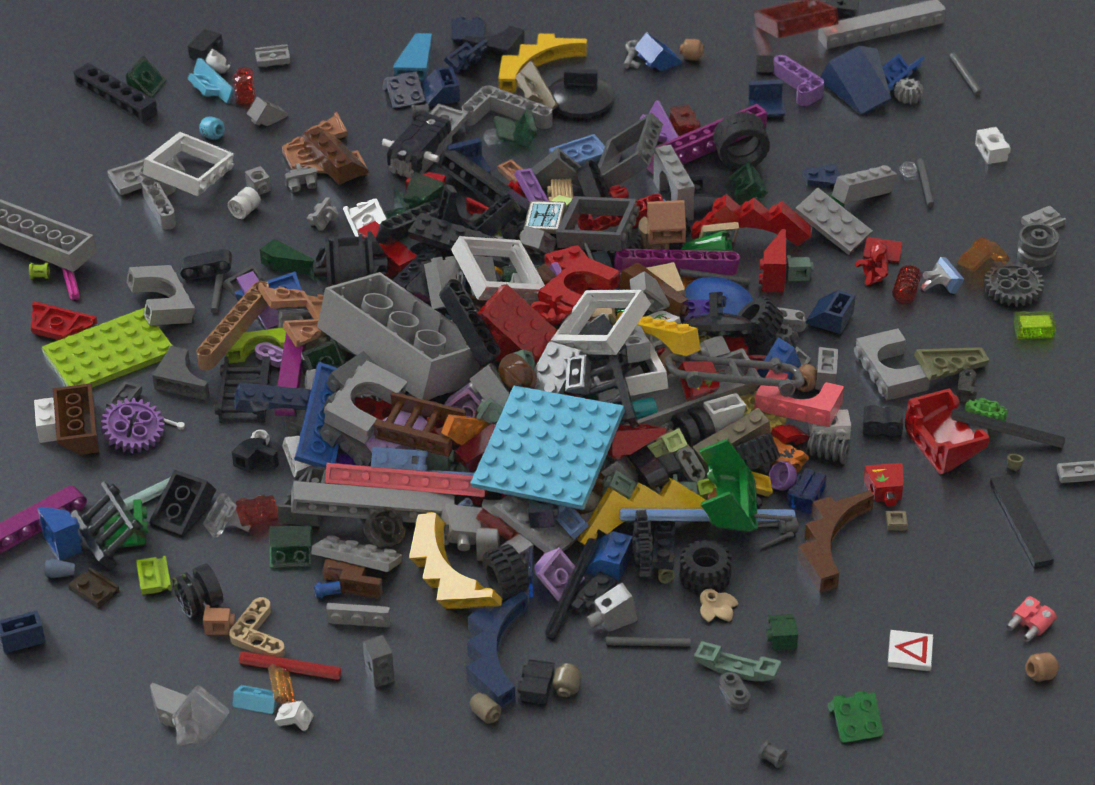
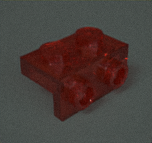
(256, 510)

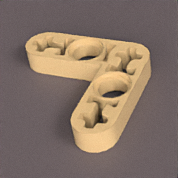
(250, 631)

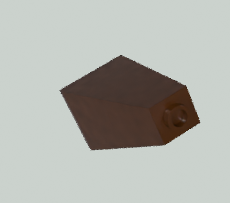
(678, 302)

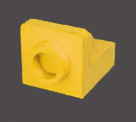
(763, 484)

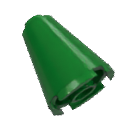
(713, 242)

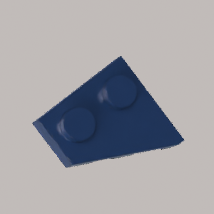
(821, 176)

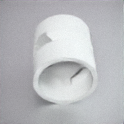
(244, 203)

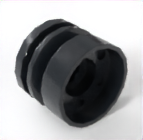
(198, 589)

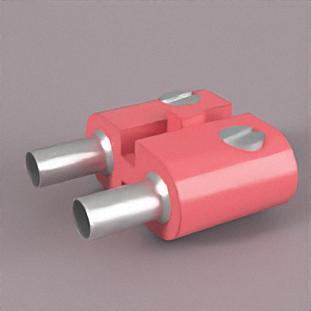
(1034, 616)

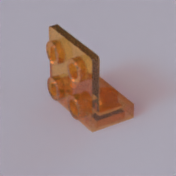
(980, 252)

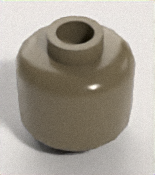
(567, 680)

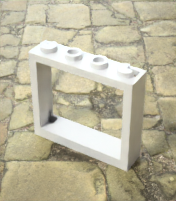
(155, 167)
(468, 246)
(635, 304)
(641, 383)

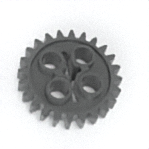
(1013, 283)

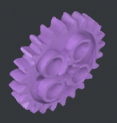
(119, 420)

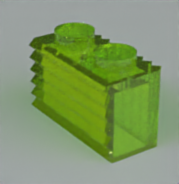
(1034, 325)

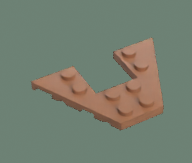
(295, 152)
(298, 330)

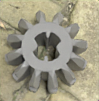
(908, 91)

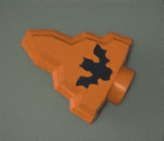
(790, 454)

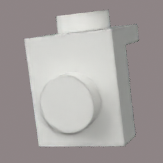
(293, 713)

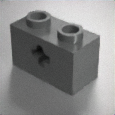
(378, 661)

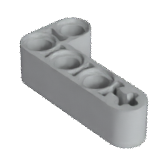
(156, 195)
(487, 538)

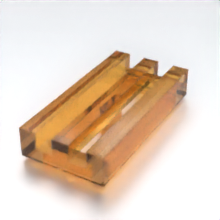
(281, 685)

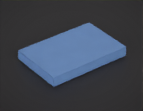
(583, 149)

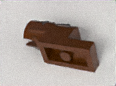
(352, 578)

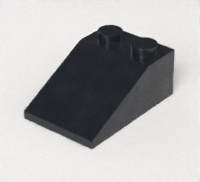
(182, 502)

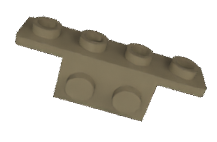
(534, 86)

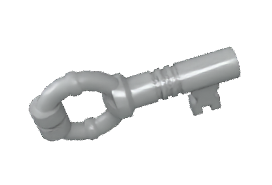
(631, 53)

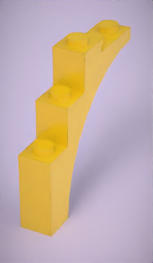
(546, 50)

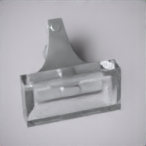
(222, 515)

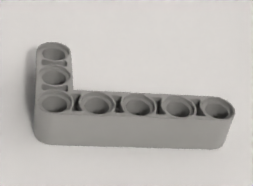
(505, 103)

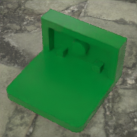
(140, 514)
(856, 716)

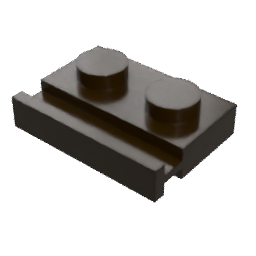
(93, 587)

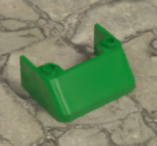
(735, 488)

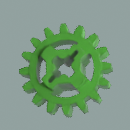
(987, 408)

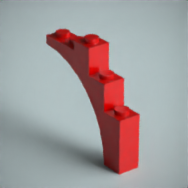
(757, 216)

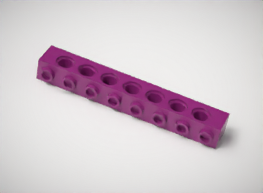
(701, 141)

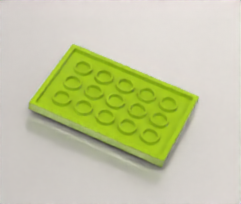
(107, 350)

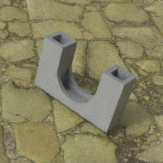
(669, 168)
(441, 271)
(164, 280)
(366, 380)
(890, 381)

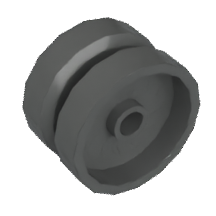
(1037, 245)

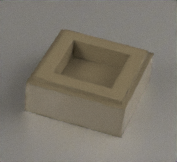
(896, 520)

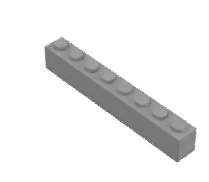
(882, 23)
(362, 501)

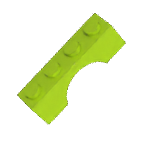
(249, 340)

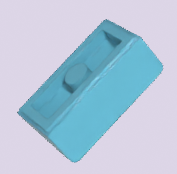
(254, 699)

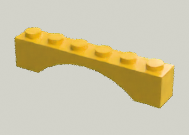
(678, 337)

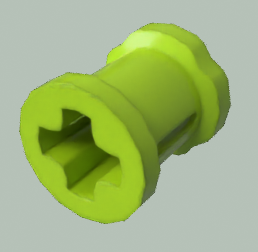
(39, 271)

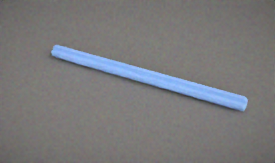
(691, 514)

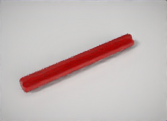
(290, 665)

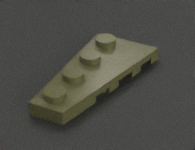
(950, 361)

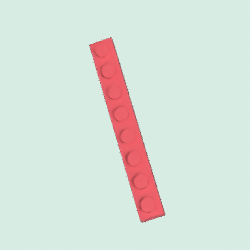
(401, 479)

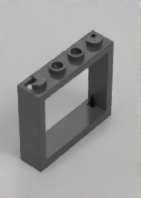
(647, 133)
(597, 240)

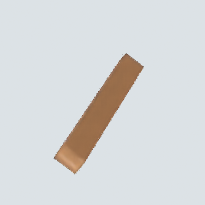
(231, 327)

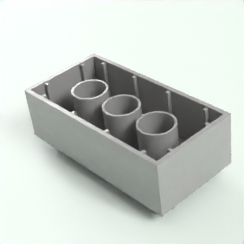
(398, 334)

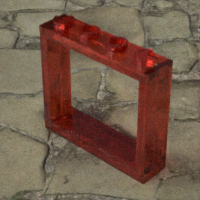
(796, 17)

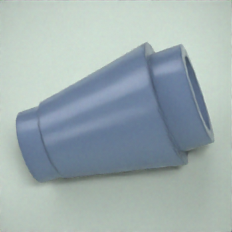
(57, 568)

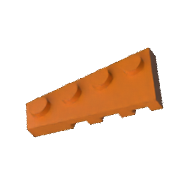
(463, 428)

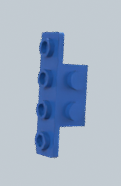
(897, 68)

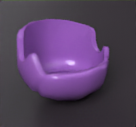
(782, 475)

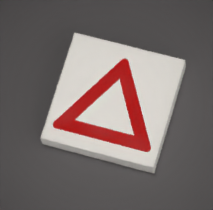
(910, 650)

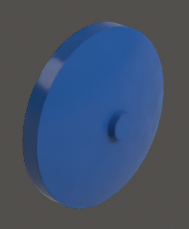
(735, 294)

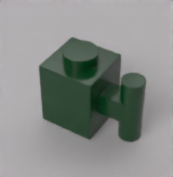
(782, 632)

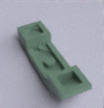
(747, 669)

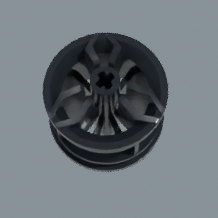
(348, 259)

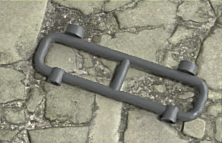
(695, 379)

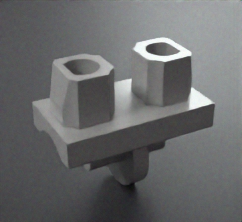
(301, 176)
(323, 214)
(299, 314)

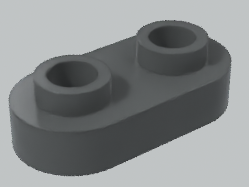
(731, 687)

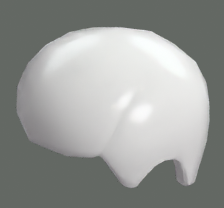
(217, 62)

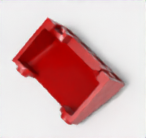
(939, 437)

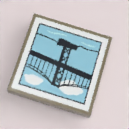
(545, 215)

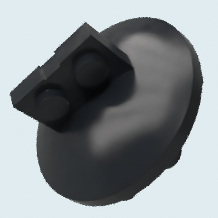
(582, 93)
(720, 322)

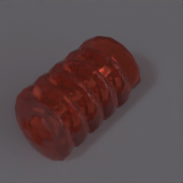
(244, 86)
(907, 284)

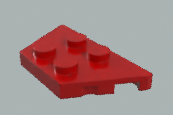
(58, 322)

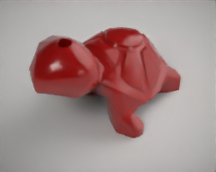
(877, 266)
(553, 312)

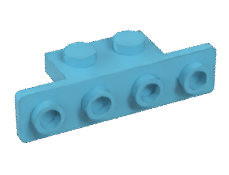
(210, 82)

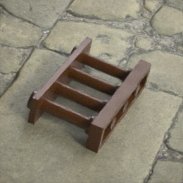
(412, 437)

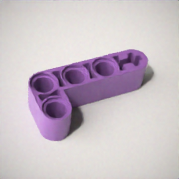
(808, 85)

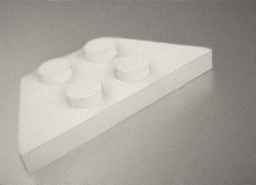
(364, 214)

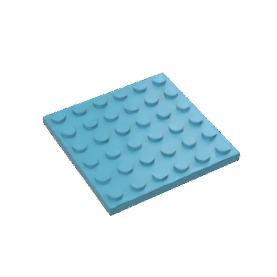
(548, 447)

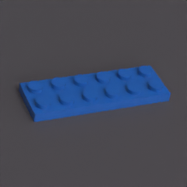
(311, 446)

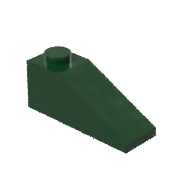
(284, 258)

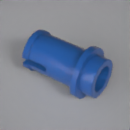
(327, 589)

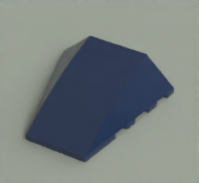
(858, 79)

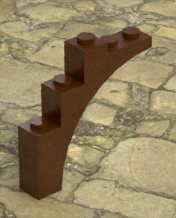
(829, 519)

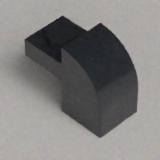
(252, 452)

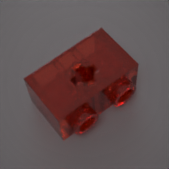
(683, 119)

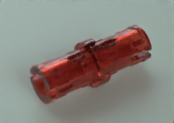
(496, 523)

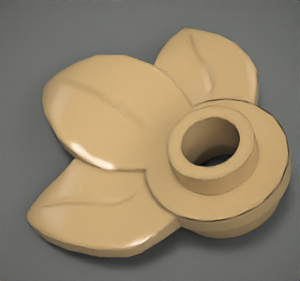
(718, 606)

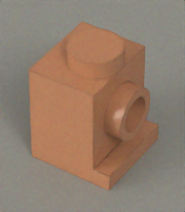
(217, 620)

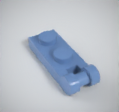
(398, 458)

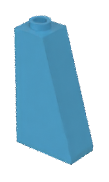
(416, 56)

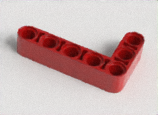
(603, 222)

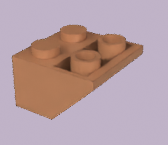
(666, 222)

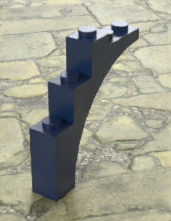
(488, 629)

